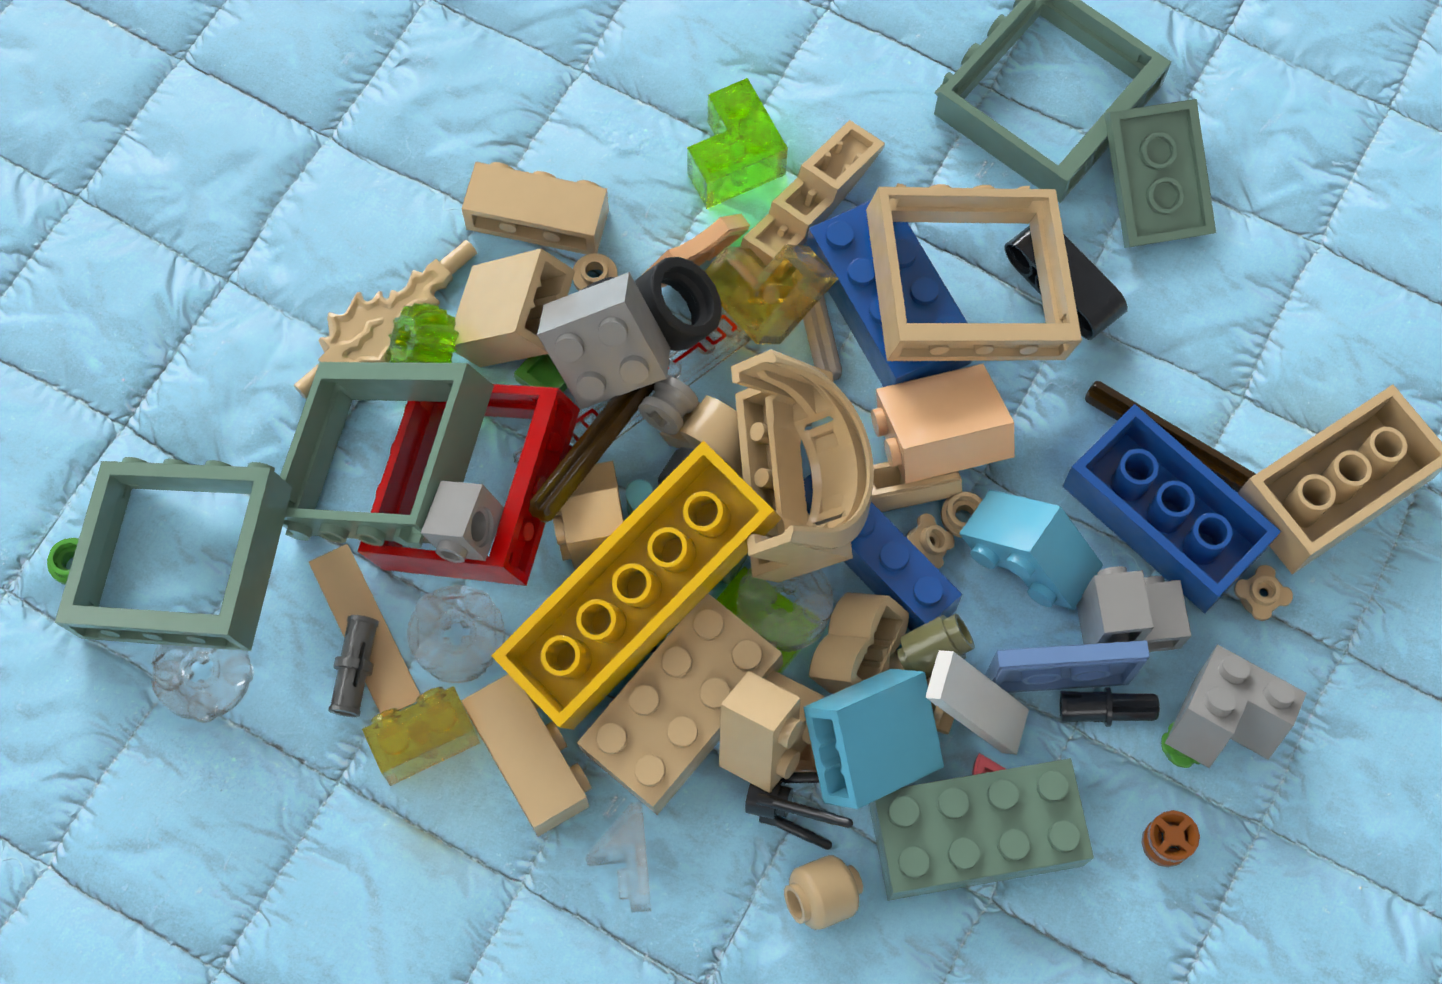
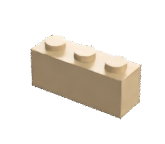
(535, 208)
(528, 754)

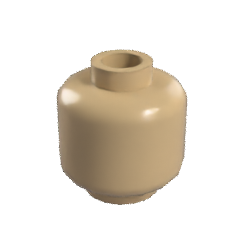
(823, 892)

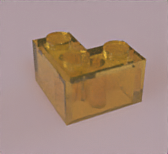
(770, 297)

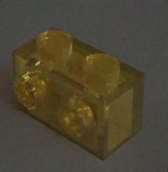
(420, 734)

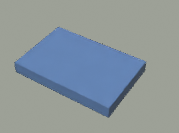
(1068, 666)

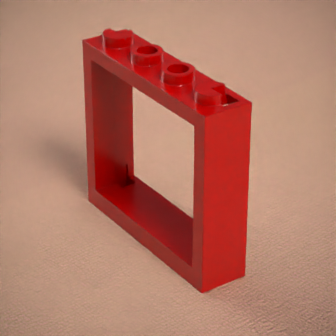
(518, 531)

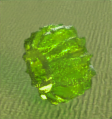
(423, 335)

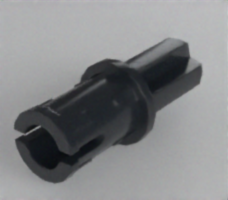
(1107, 706)

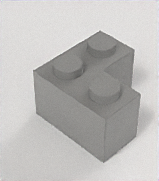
(1133, 608)
(1234, 703)

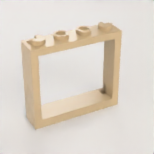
(975, 341)

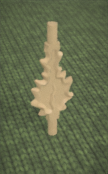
(365, 326)

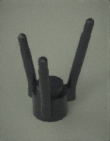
(778, 803)

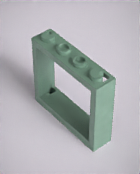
(1090, 29)
(324, 419)
(249, 572)

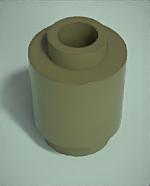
(923, 643)

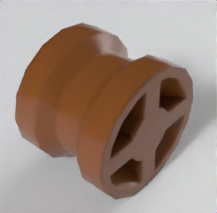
(1177, 831)

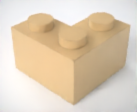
(589, 514)
(764, 728)

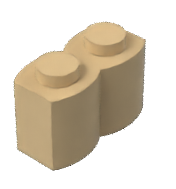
(858, 641)

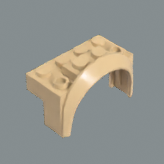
(771, 423)

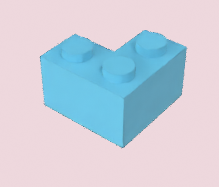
(1035, 544)

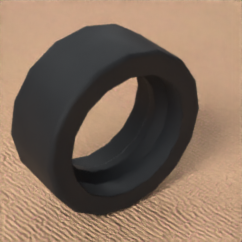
(695, 289)

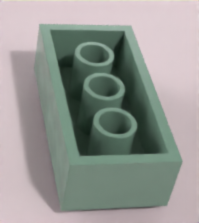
(980, 829)

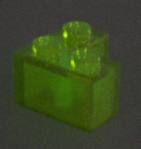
(743, 148)

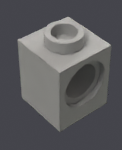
(462, 521)

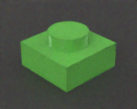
(539, 372)

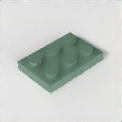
(1160, 173)

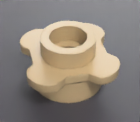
(931, 539)
(1253, 602)

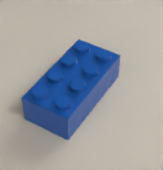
(846, 249)
(1170, 508)

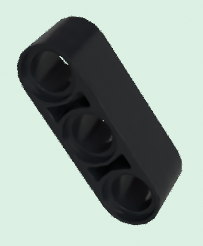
(1095, 296)

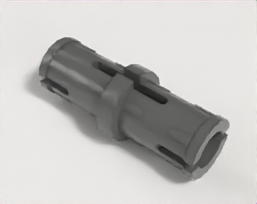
(353, 666)

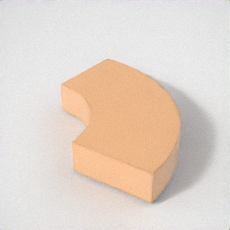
(710, 241)

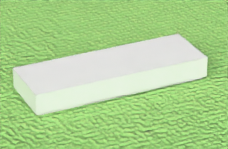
(977, 702)

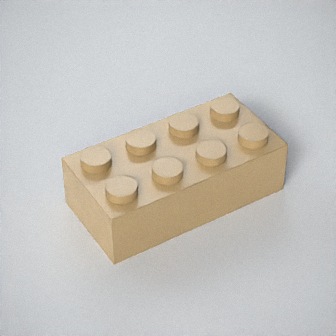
(1345, 477)
(672, 706)

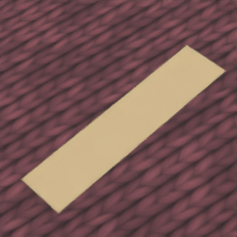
(350, 595)

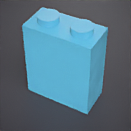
(873, 738)

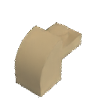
(714, 424)

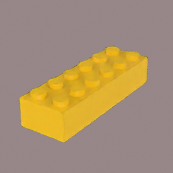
(635, 587)

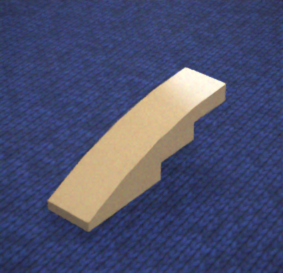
(815, 192)

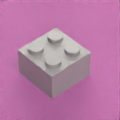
(604, 341)

